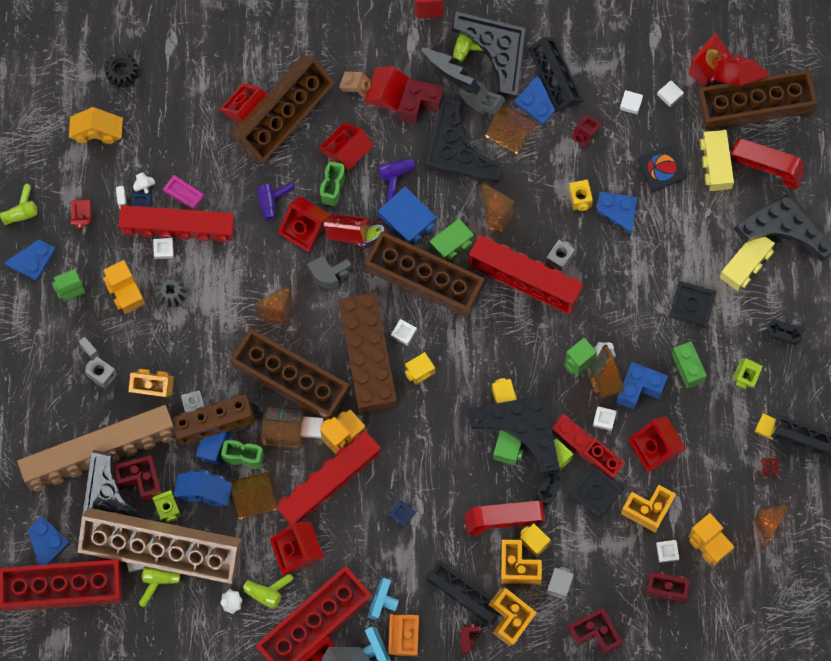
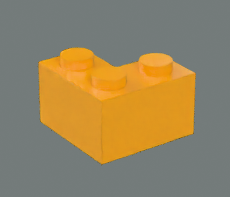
(95, 124)
(121, 283)
(341, 430)
(651, 512)
(709, 538)
(516, 570)
(515, 616)

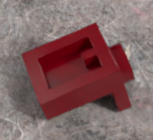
(586, 130)
(466, 641)

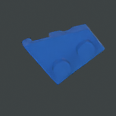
(536, 102)
(618, 209)
(32, 259)
(46, 541)

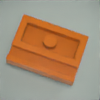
(403, 635)

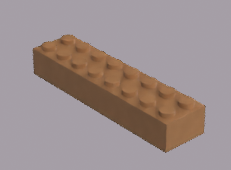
(75, 455)
(159, 545)

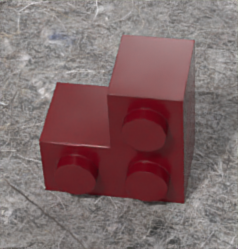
(418, 96)
(141, 473)
(596, 627)

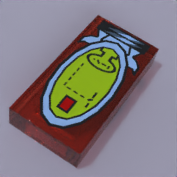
(373, 233)

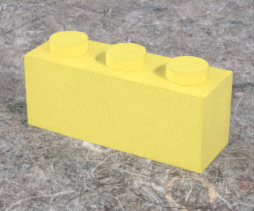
(717, 160)
(747, 262)

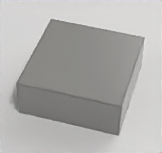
(88, 348)

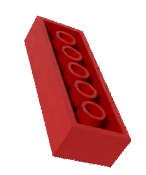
(525, 274)
(60, 585)
(316, 618)

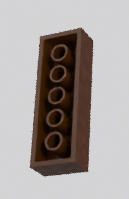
(757, 101)
(282, 108)
(424, 274)
(367, 353)
(290, 375)

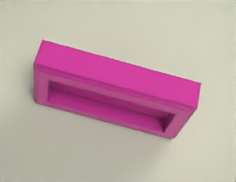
(183, 192)

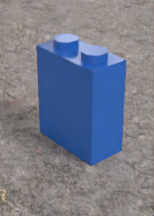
(407, 217)

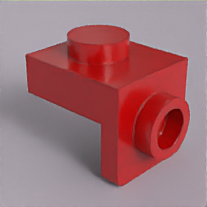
(81, 212)

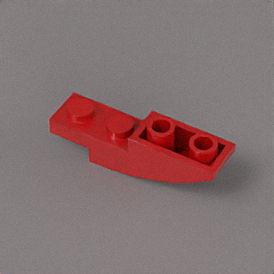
(587, 447)

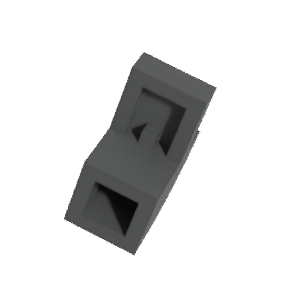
(483, 101)
(328, 276)

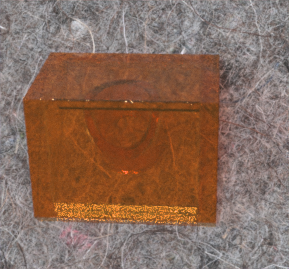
(510, 129)
(276, 306)
(253, 495)
(767, 522)

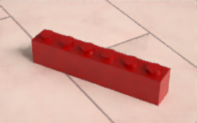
(176, 223)
(329, 479)

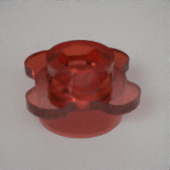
(774, 462)

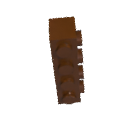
(213, 419)

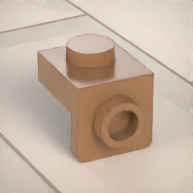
(355, 82)

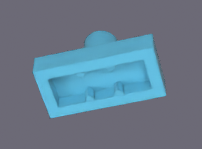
(382, 600)
(377, 646)

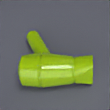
(462, 48)
(23, 211)
(154, 578)
(267, 595)

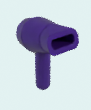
(392, 170)
(267, 198)

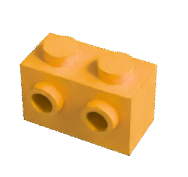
(151, 384)

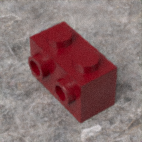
(667, 587)

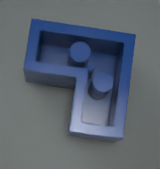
(638, 381)
(203, 487)

